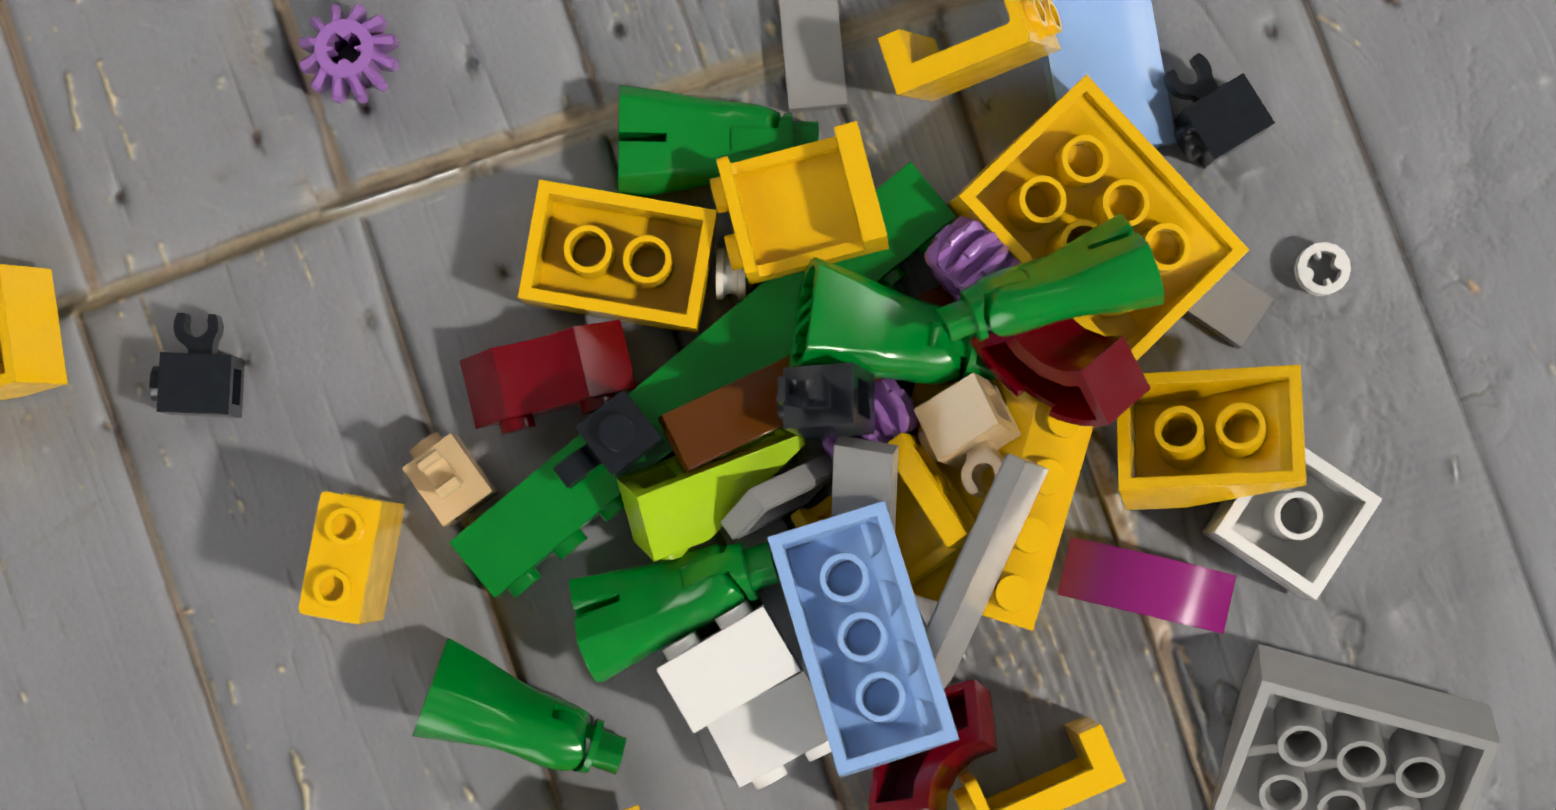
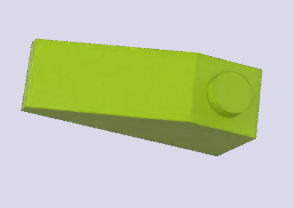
(680, 509)

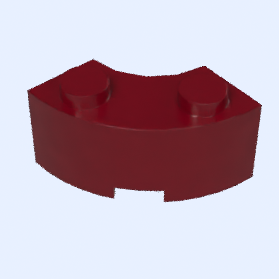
(1069, 369)
(547, 375)
(927, 777)

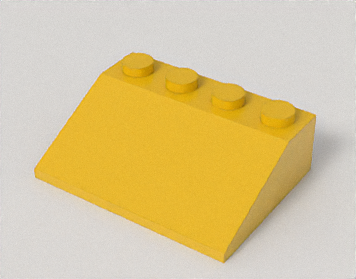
(1079, 171)
(1028, 567)

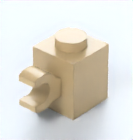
(967, 428)
(448, 477)

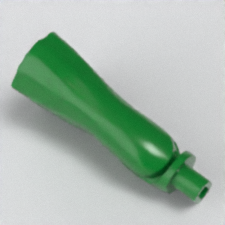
(674, 138)
(1092, 275)
(876, 328)
(647, 606)
(490, 708)

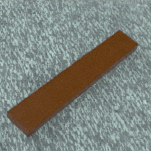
(737, 410)

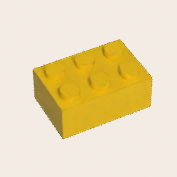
(618, 257)

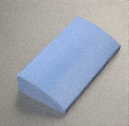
(1121, 54)
(862, 639)

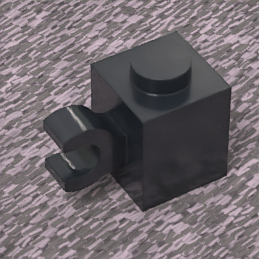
(1219, 117)
(201, 379)
(827, 400)
(615, 437)

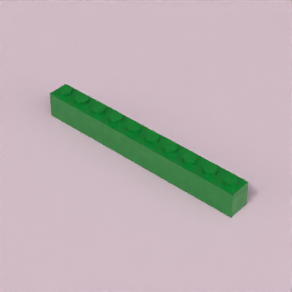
(549, 518)

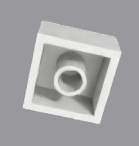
(1298, 531)
(726, 667)

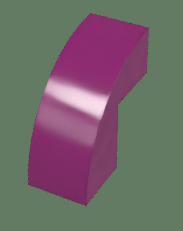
(1147, 584)

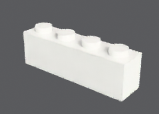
(772, 732)

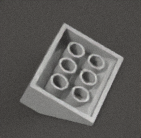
(1350, 741)

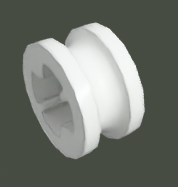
(1339, 263)
(728, 280)

